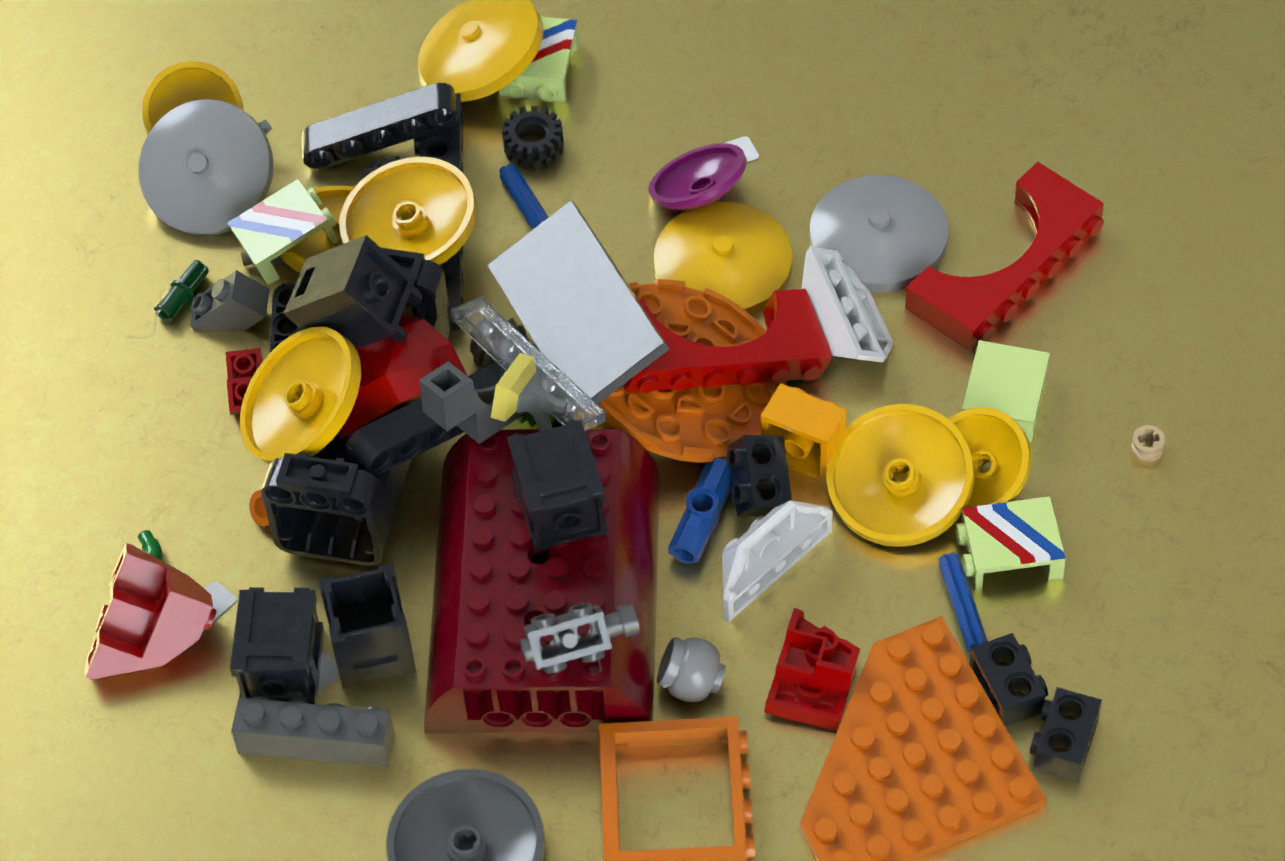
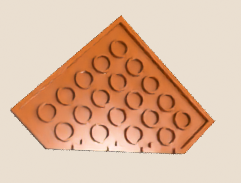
(916, 758)

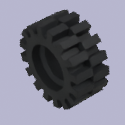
(532, 123)

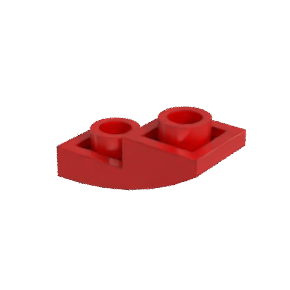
(240, 370)

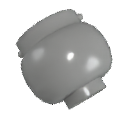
(691, 669)

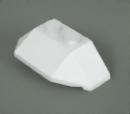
(844, 308)
(769, 551)

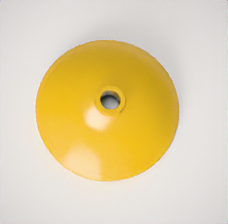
(186, 83)
(1003, 443)

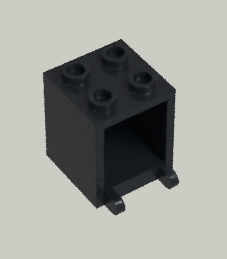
(353, 292)

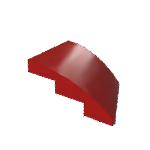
(812, 675)

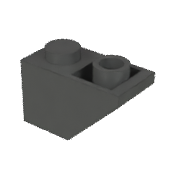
(230, 304)

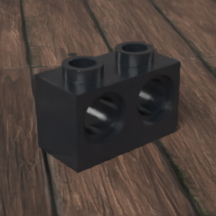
(767, 474)
(1002, 681)
(1071, 735)

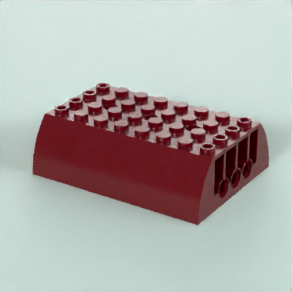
(492, 590)

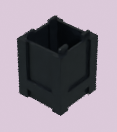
(558, 485)
(367, 625)
(277, 645)

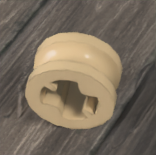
(1150, 433)

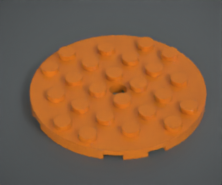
(699, 420)

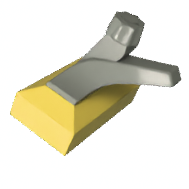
(522, 392)

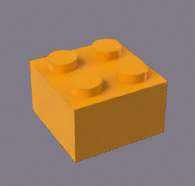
(808, 427)

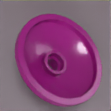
(698, 177)

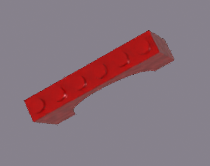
(975, 306)
(786, 351)

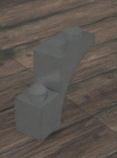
(453, 401)

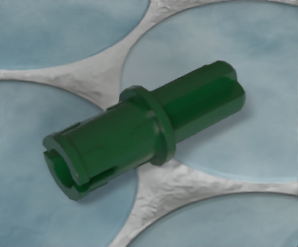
(181, 291)

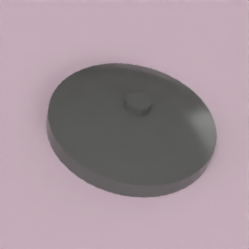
(466, 819)

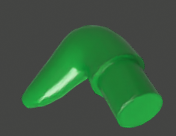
(150, 544)

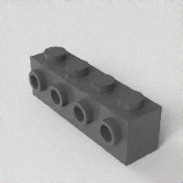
(313, 731)

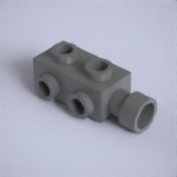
(568, 643)

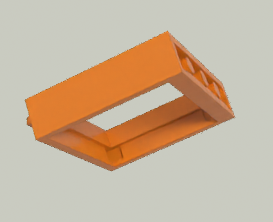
(670, 733)

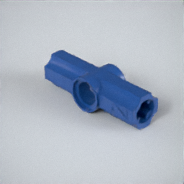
(697, 526)

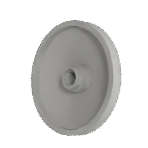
(205, 166)
(881, 229)

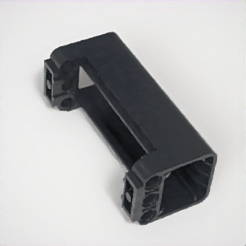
(329, 501)

